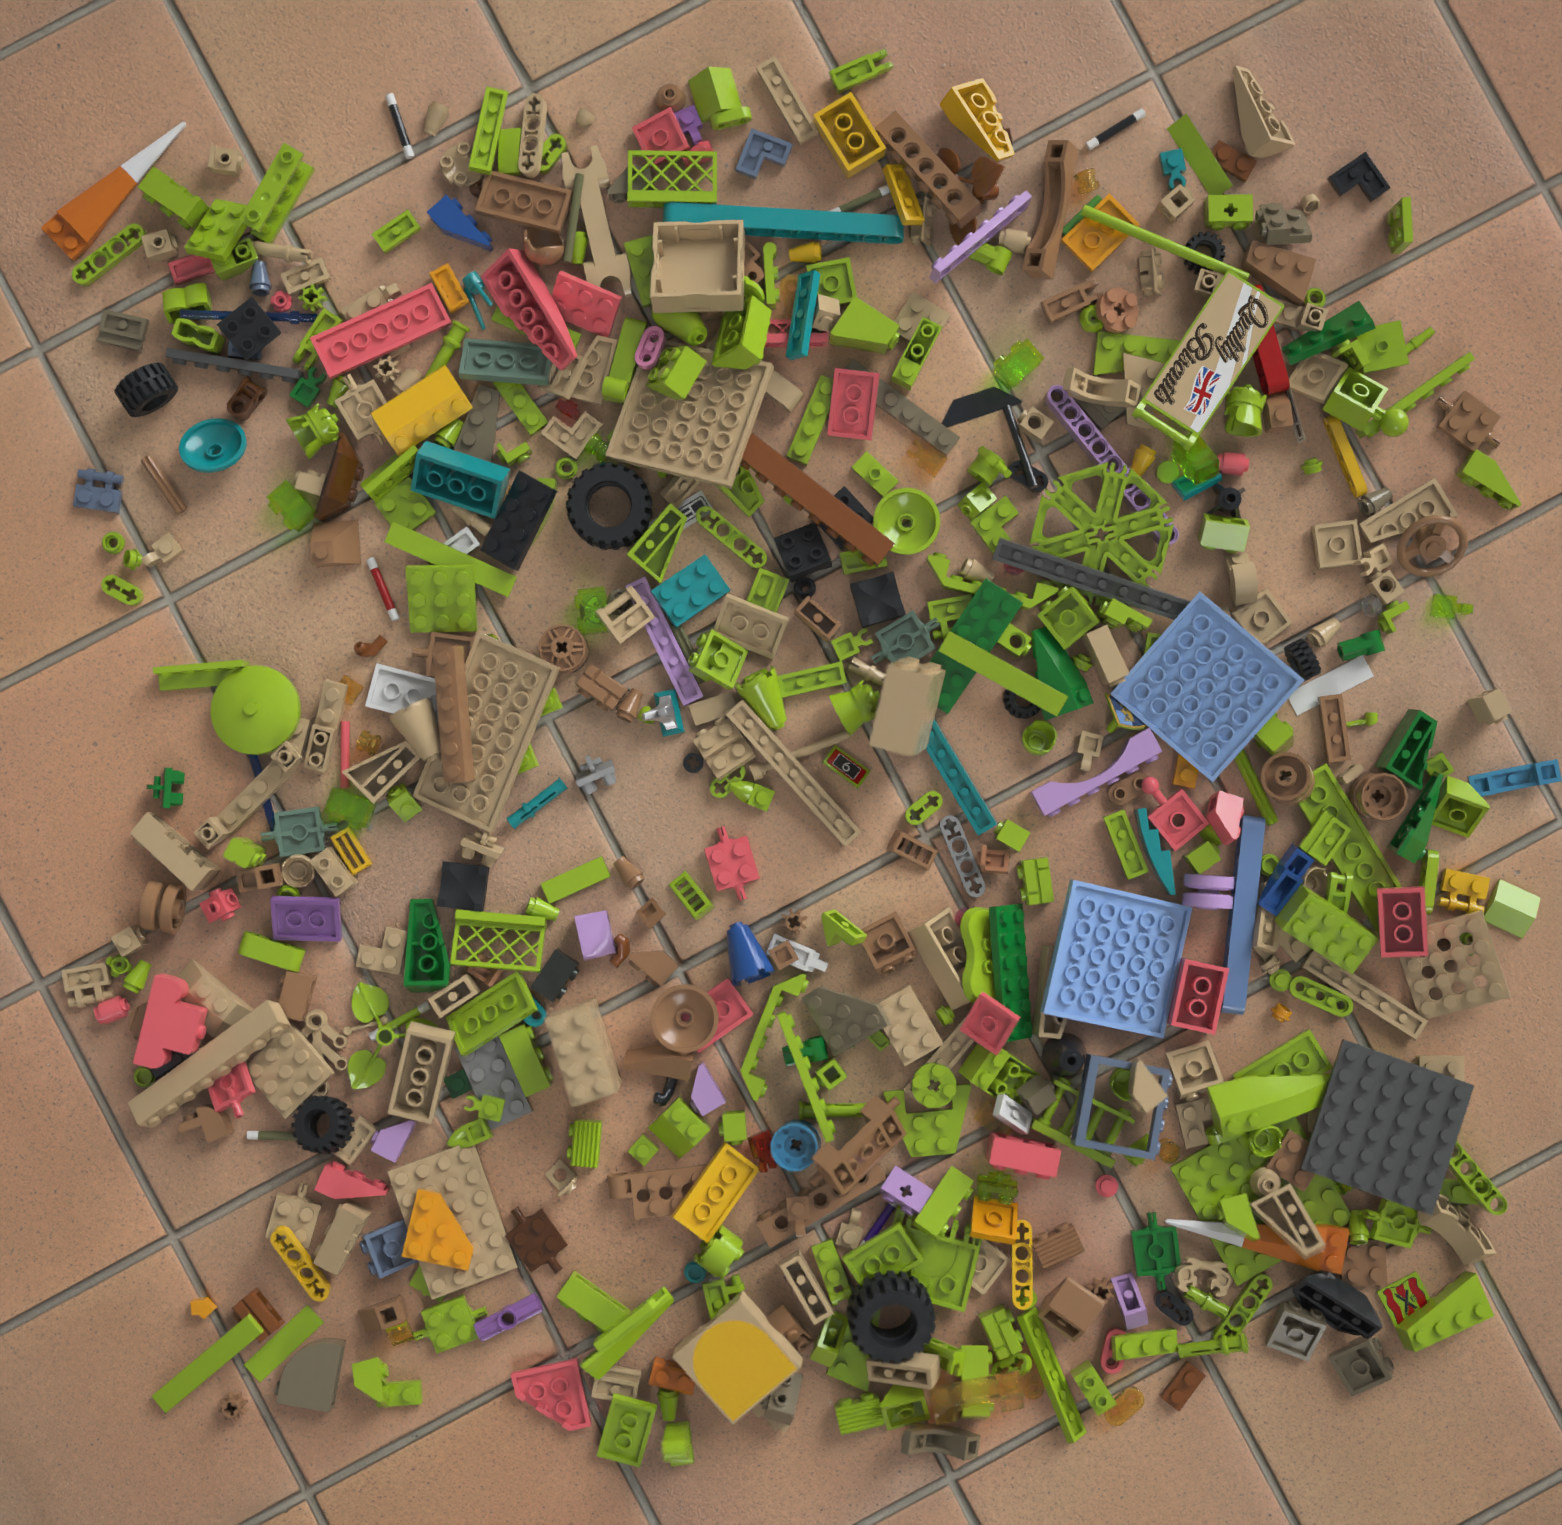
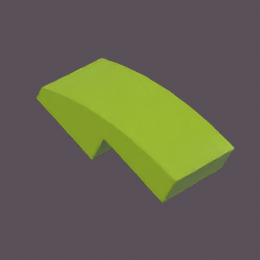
(509, 151)

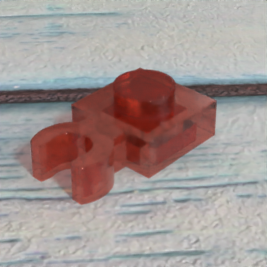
(761, 1149)

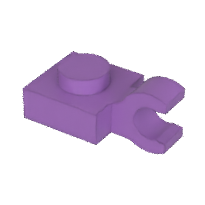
(690, 123)

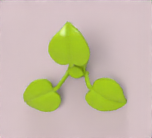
(367, 1004)

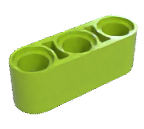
(271, 951)

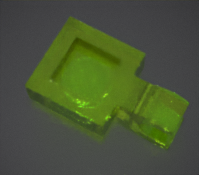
(1446, 606)

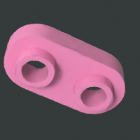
(650, 349)

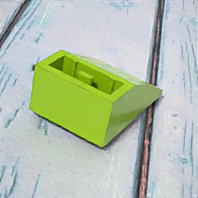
(996, 1073)

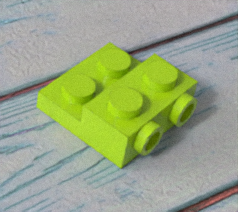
(1117, 614)
(1068, 616)
(717, 659)

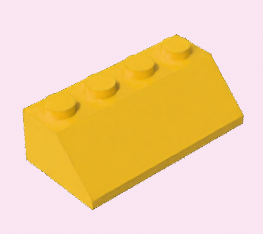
(421, 410)

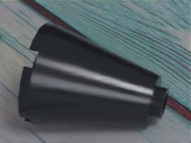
(1059, 1050)

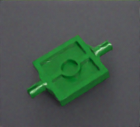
(1155, 1250)

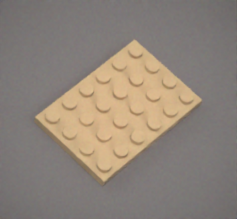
(466, 1190)

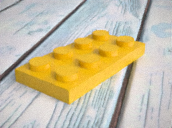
(715, 1192)

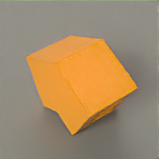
(202, 1307)

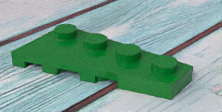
(1337, 329)

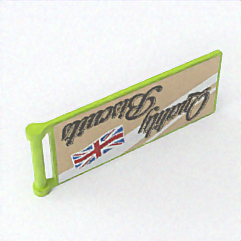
(1209, 358)

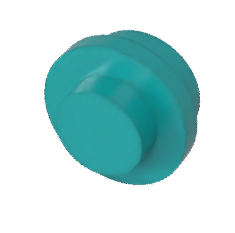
(694, 1272)

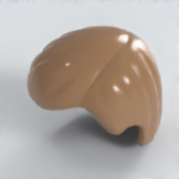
(543, 246)

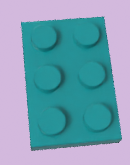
(690, 591)

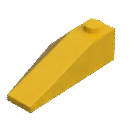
(974, 113)

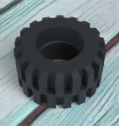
(146, 389)
(307, 1119)

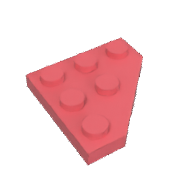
(555, 1392)

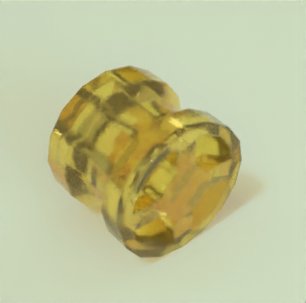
(1086, 181)
(368, 742)

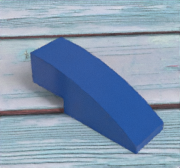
(1285, 879)

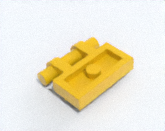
(1464, 884)

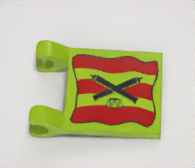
(1403, 1297)

